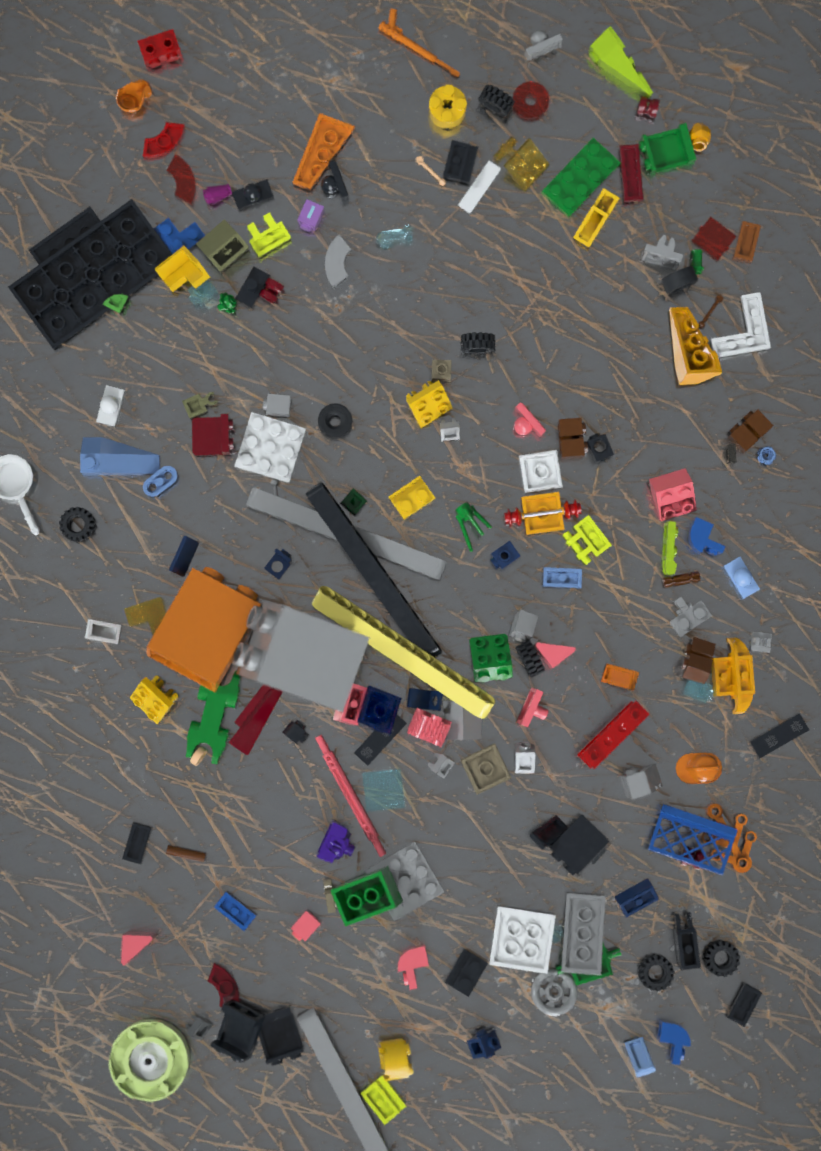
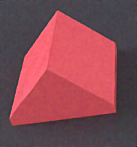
(552, 653)
(133, 943)

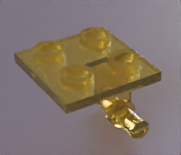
(525, 163)

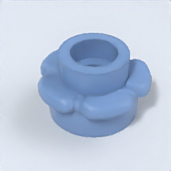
(771, 455)

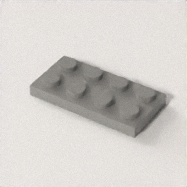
(583, 934)

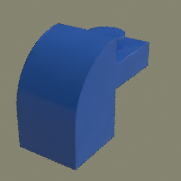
(698, 538)
(676, 1035)

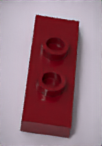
(631, 173)

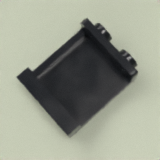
(579, 845)
(238, 1031)
(280, 1036)

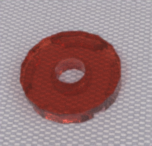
(534, 90)

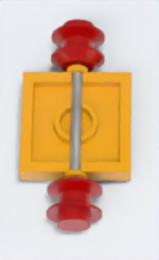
(542, 513)

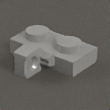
(688, 616)

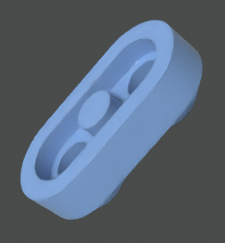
(160, 481)

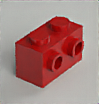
(160, 48)

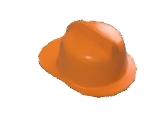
(699, 768)

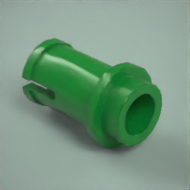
(696, 261)

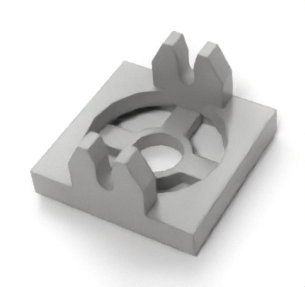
(662, 254)

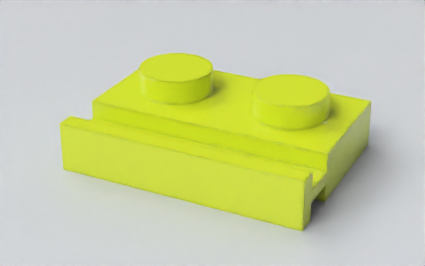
(383, 1100)

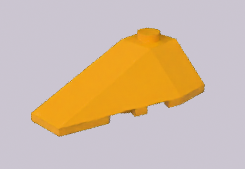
(692, 353)

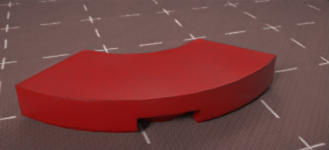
(164, 142)

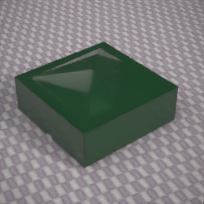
(353, 501)

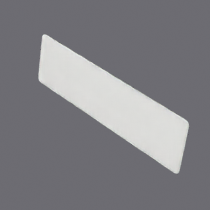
(479, 187)

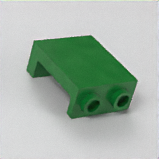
(667, 150)

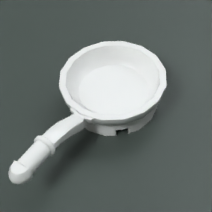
(15, 482)

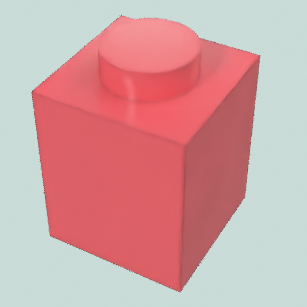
(305, 926)

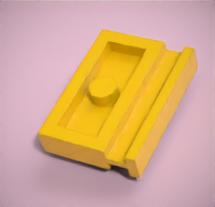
(412, 497)

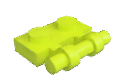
(591, 536)

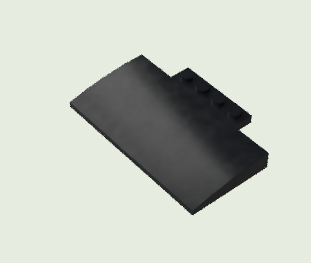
(85, 266)

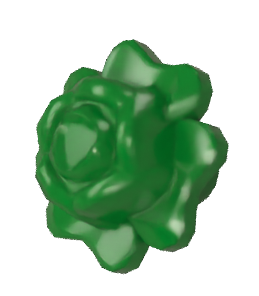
(227, 303)

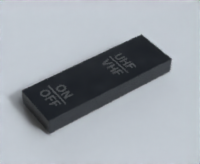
(779, 735)
(377, 742)

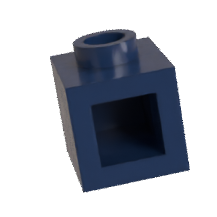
(504, 556)

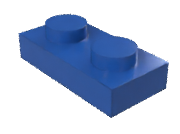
(235, 911)

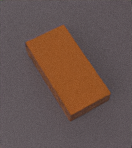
(746, 241)

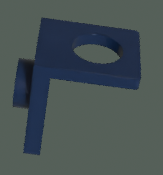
(282, 556)
(424, 699)

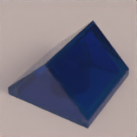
(379, 710)

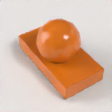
(620, 677)

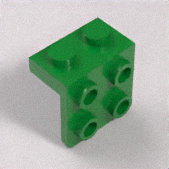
(491, 658)

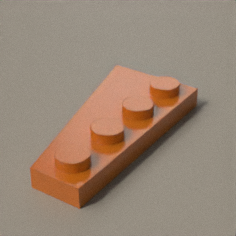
(321, 149)

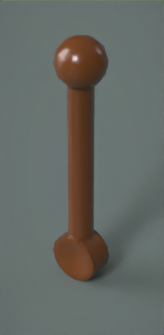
(719, 298)

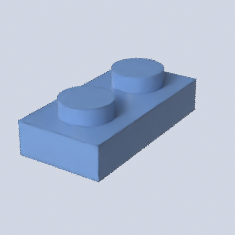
(562, 577)

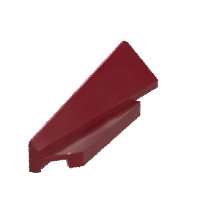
(254, 718)

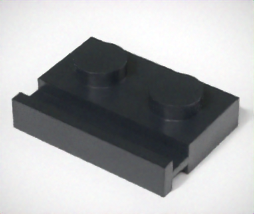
(460, 162)
(466, 972)

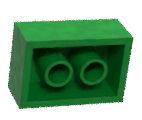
(366, 896)

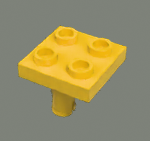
(428, 403)
(152, 700)

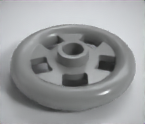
(549, 1008)

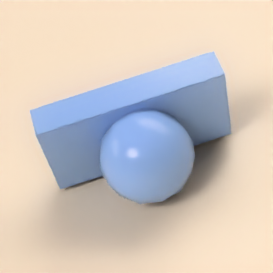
(741, 577)
(639, 1057)

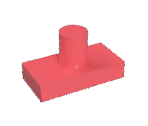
(532, 708)

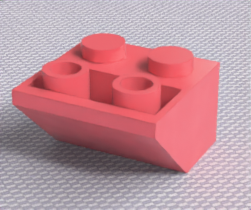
(673, 494)

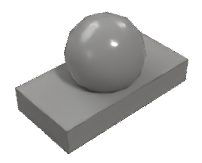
(542, 44)

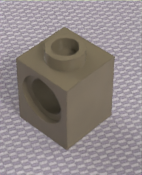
(441, 371)

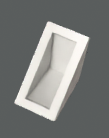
(102, 631)

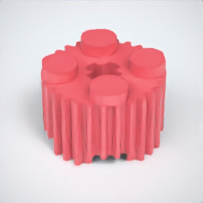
(429, 727)

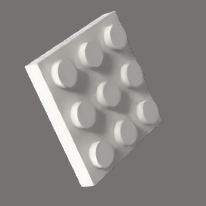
(270, 447)
(522, 939)

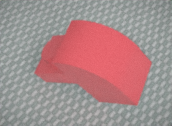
(409, 960)

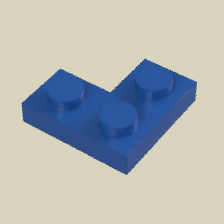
(174, 239)

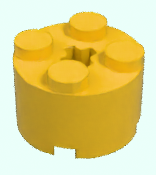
(447, 96)
(394, 1059)

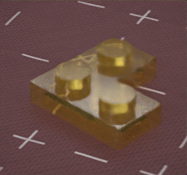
(149, 611)

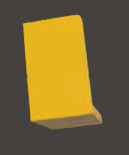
(181, 268)

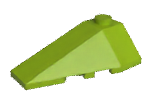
(609, 54)

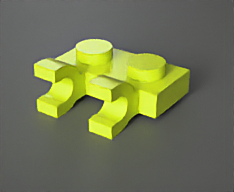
(269, 239)

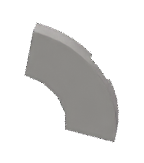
(335, 261)

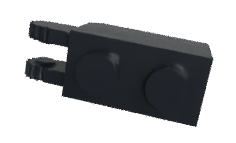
(686, 944)

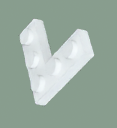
(757, 333)

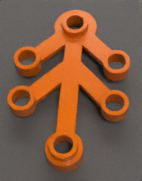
(738, 855)

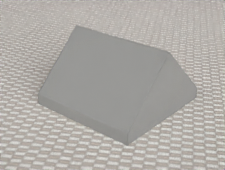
(464, 724)

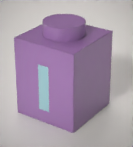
(310, 216)

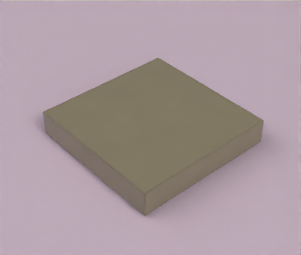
(485, 768)

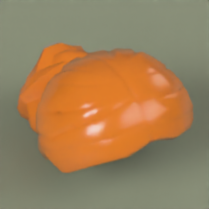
(132, 96)

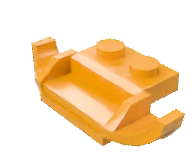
(734, 675)

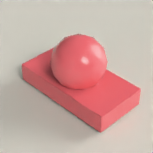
(527, 422)

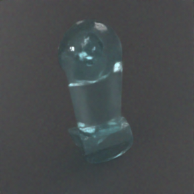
(388, 236)

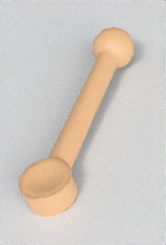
(419, 160)

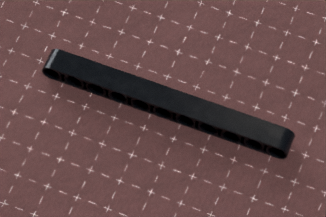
(371, 569)

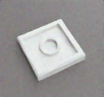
(540, 471)

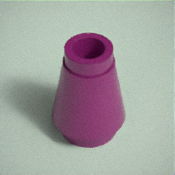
(216, 193)

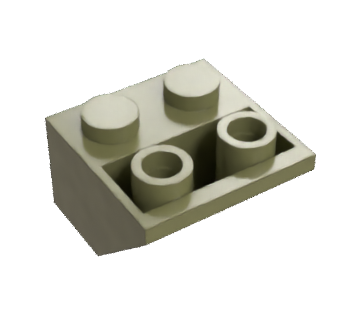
(222, 246)

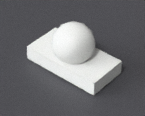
(110, 406)

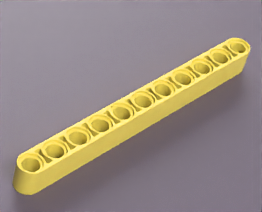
(404, 652)

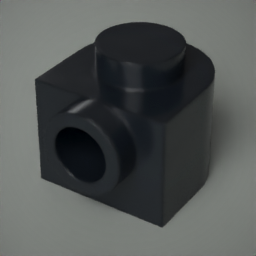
(295, 732)

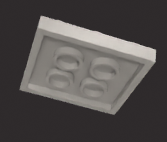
(413, 879)

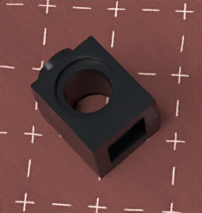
(599, 456)

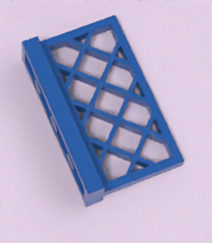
(698, 823)

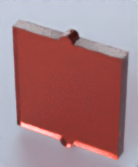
(714, 238)

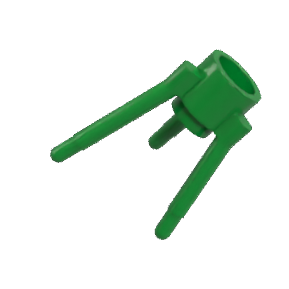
(466, 512)

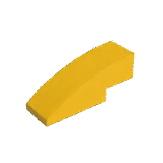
(596, 217)

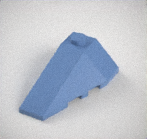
(110, 457)

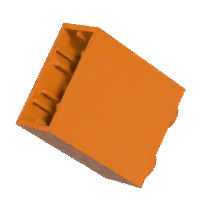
(203, 628)

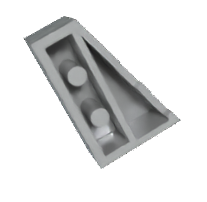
(640, 781)

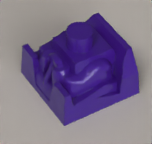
(335, 843)

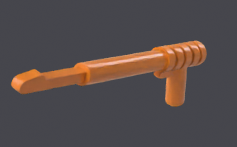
(396, 33)

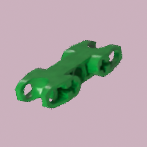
(210, 728)

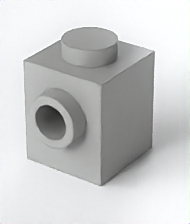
(277, 405)
(523, 626)

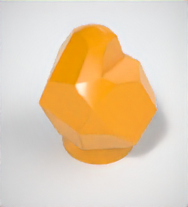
(700, 136)

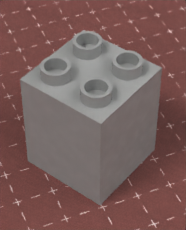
(300, 654)

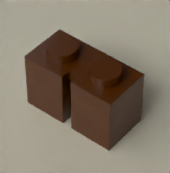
(749, 431)
(571, 438)
(698, 660)

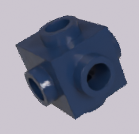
(484, 1044)

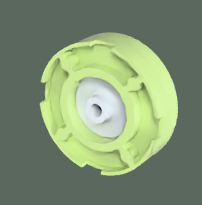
(147, 1079)

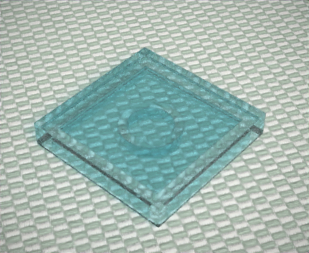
(383, 790)

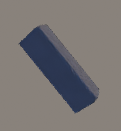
(183, 556)
(636, 897)

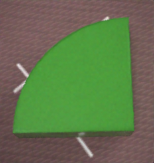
(116, 302)

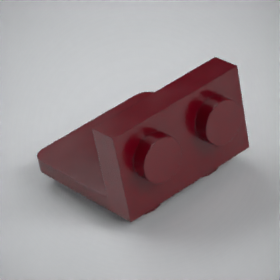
(212, 435)

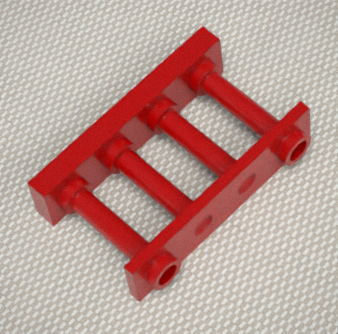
(613, 734)

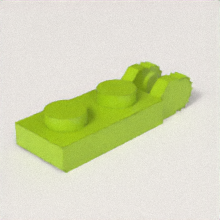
(669, 548)

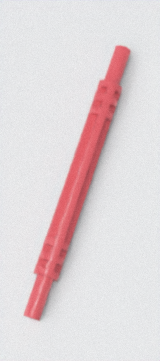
(350, 795)

